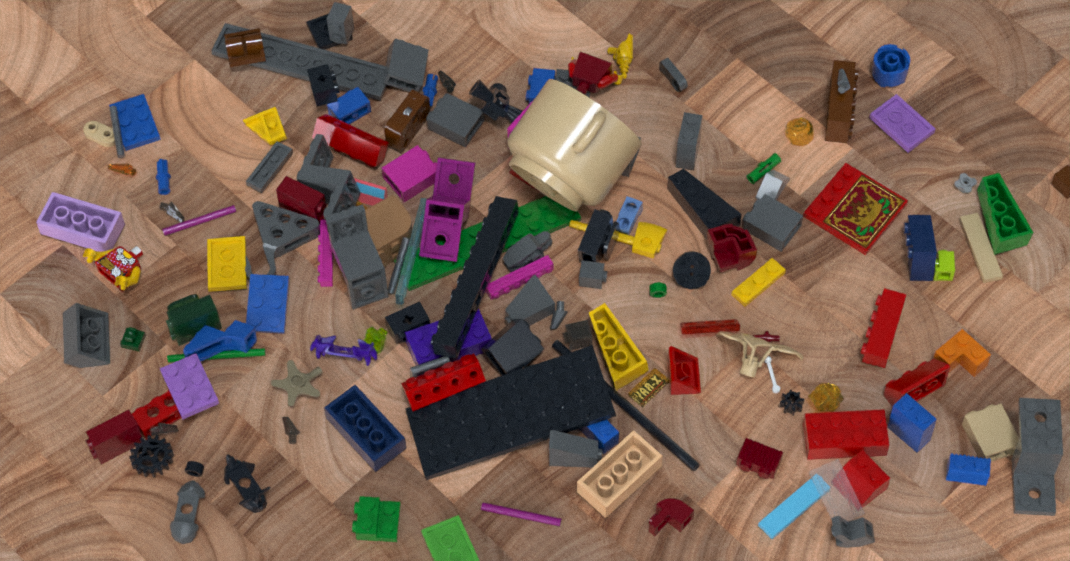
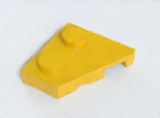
(267, 126)

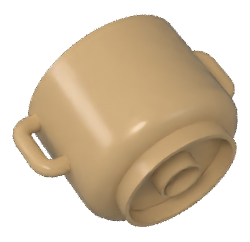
(570, 146)

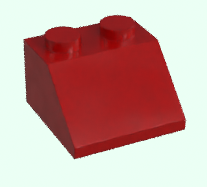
(866, 478)

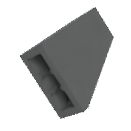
(531, 303)
(573, 450)

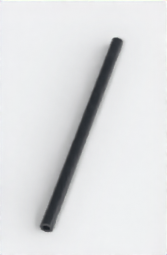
(641, 419)

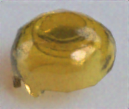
(799, 131)

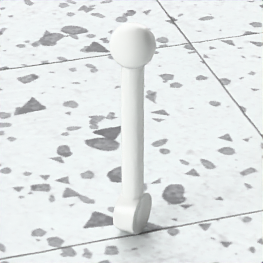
(776, 389)

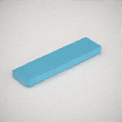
(790, 509)

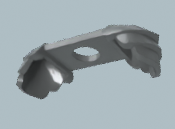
(184, 527)

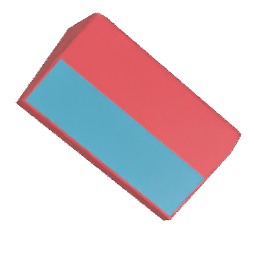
(371, 193)

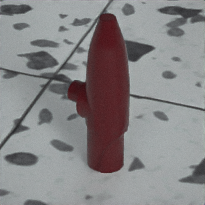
(767, 337)

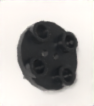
(682, 270)

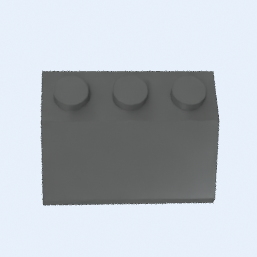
(86, 336)

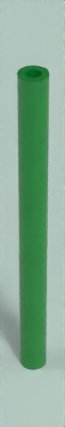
(224, 355)

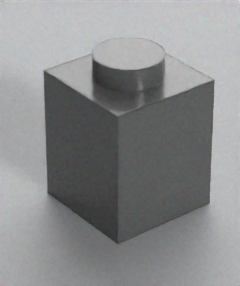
(592, 274)

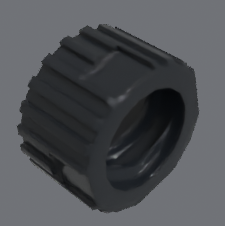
(194, 468)

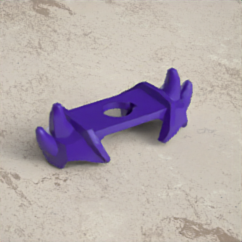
(326, 346)

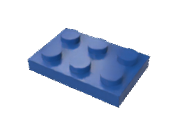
(136, 122)
(268, 303)

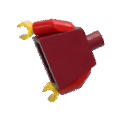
(592, 73)

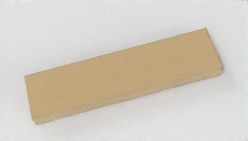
(980, 248)

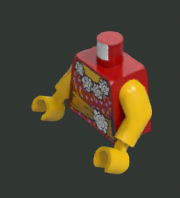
(117, 265)

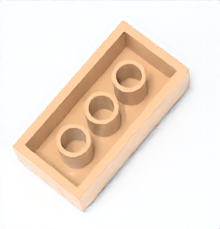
(619, 474)

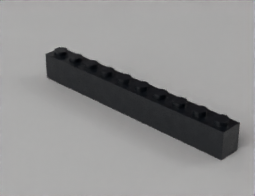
(475, 277)

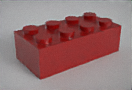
(845, 434)

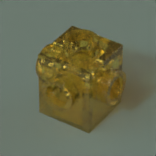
(826, 397)

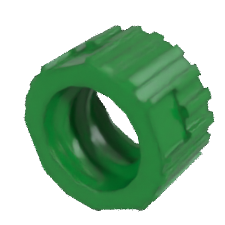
(658, 290)

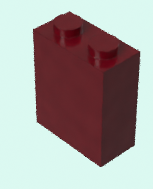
(301, 199)
(113, 437)

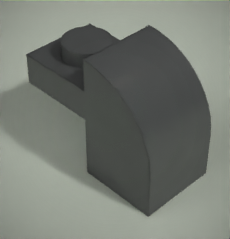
(852, 533)

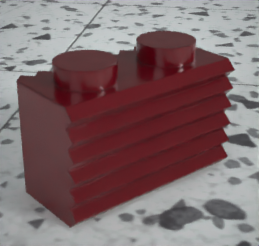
(759, 459)

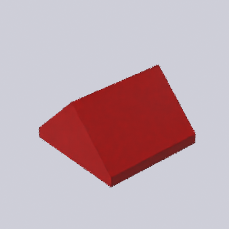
(683, 372)

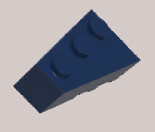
(920, 247)

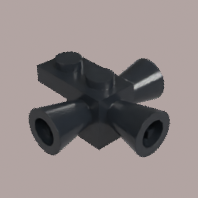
(495, 101)

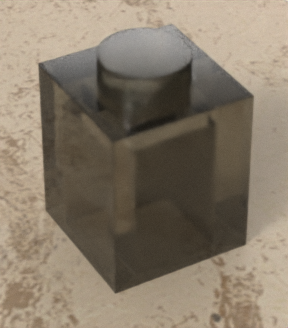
(577, 335)

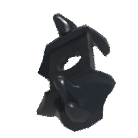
(253, 497)

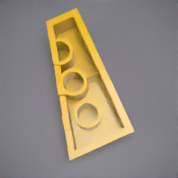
(619, 351)

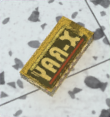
(648, 387)

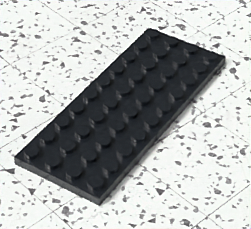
(510, 412)

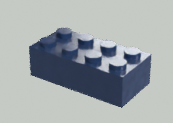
(365, 428)

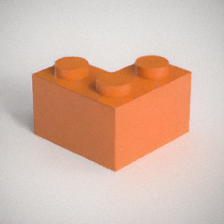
(964, 351)

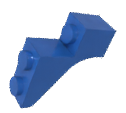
(214, 341)

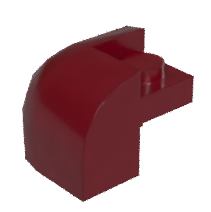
(731, 247)

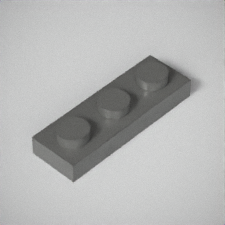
(269, 167)

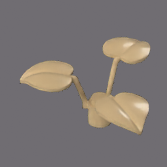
(751, 362)

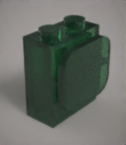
(190, 316)

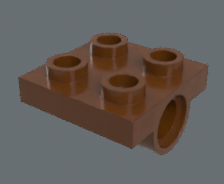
(244, 47)

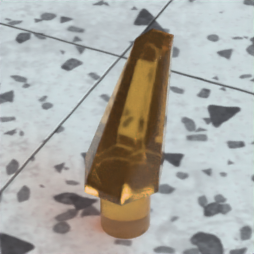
(125, 168)

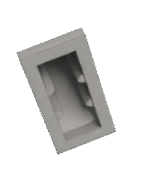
(773, 185)

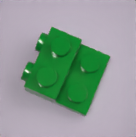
(376, 519)

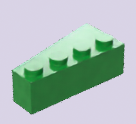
(1002, 215)

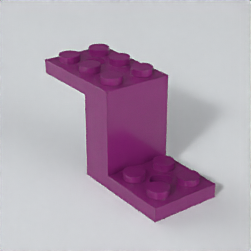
(447, 209)

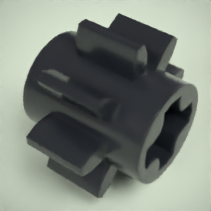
(791, 402)

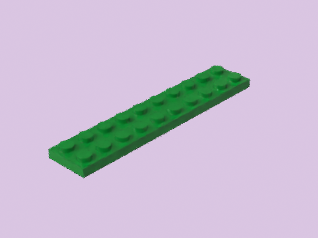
(532, 219)

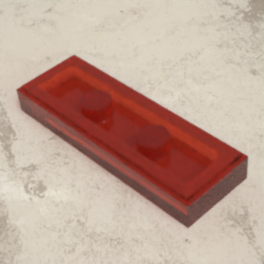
(709, 326)

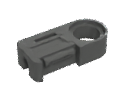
(675, 77)

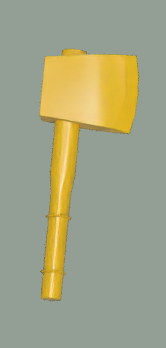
(647, 238)

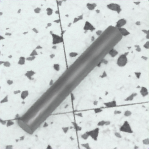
(117, 132)
(398, 265)

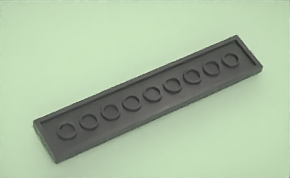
(295, 58)

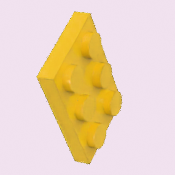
(226, 263)

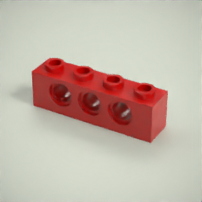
(158, 406)

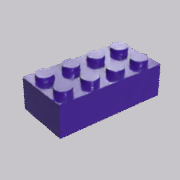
(422, 351)

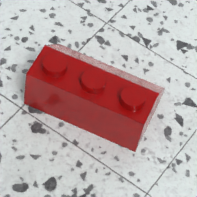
(918, 383)

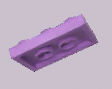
(902, 123)
(189, 386)

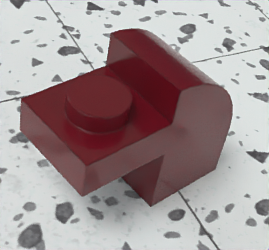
(673, 512)

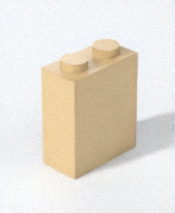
(991, 432)

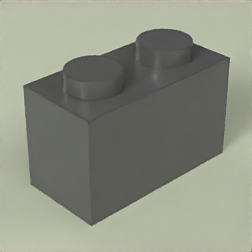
(340, 23)

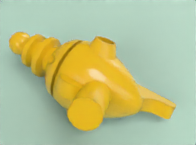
(623, 54)

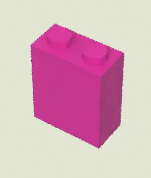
(410, 173)

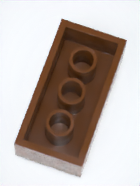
(841, 105)

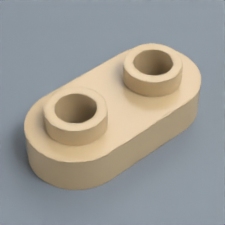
(99, 133)

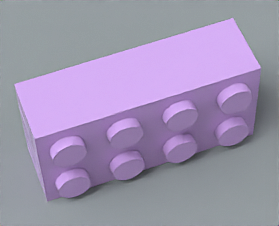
(80, 222)

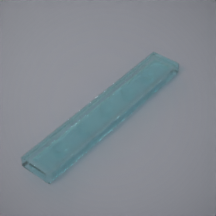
(411, 254)

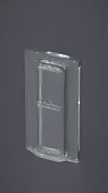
(836, 491)

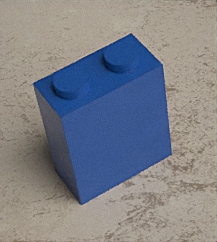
(911, 423)

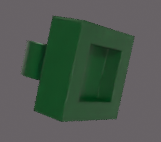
(133, 339)

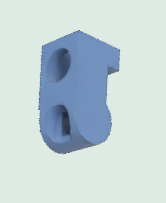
(629, 214)

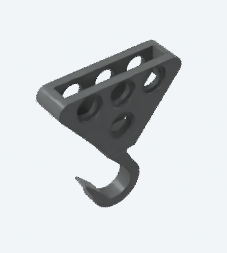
(291, 234)

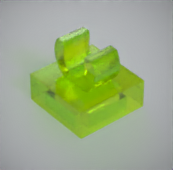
(377, 337)

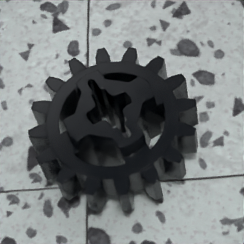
(151, 465)

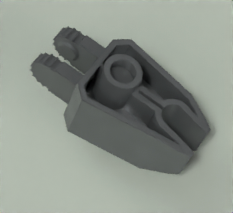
(527, 250)

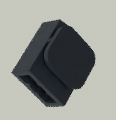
(599, 237)

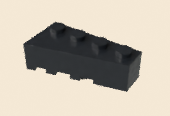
(701, 203)

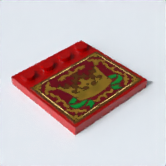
(855, 208)

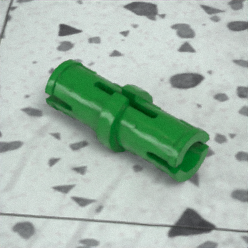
(772, 161)

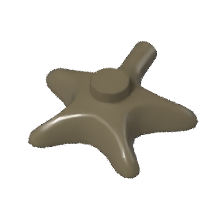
(298, 383)

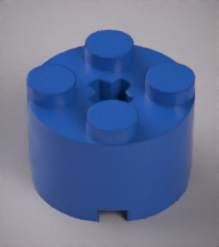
(890, 66)

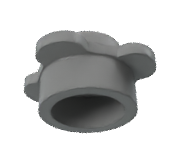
(963, 187)

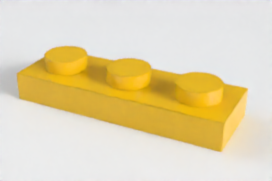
(758, 282)

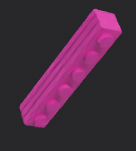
(325, 257)
(519, 277)

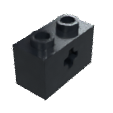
(322, 85)
(406, 320)

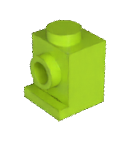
(944, 266)

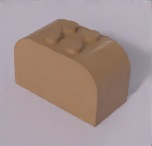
(387, 226)

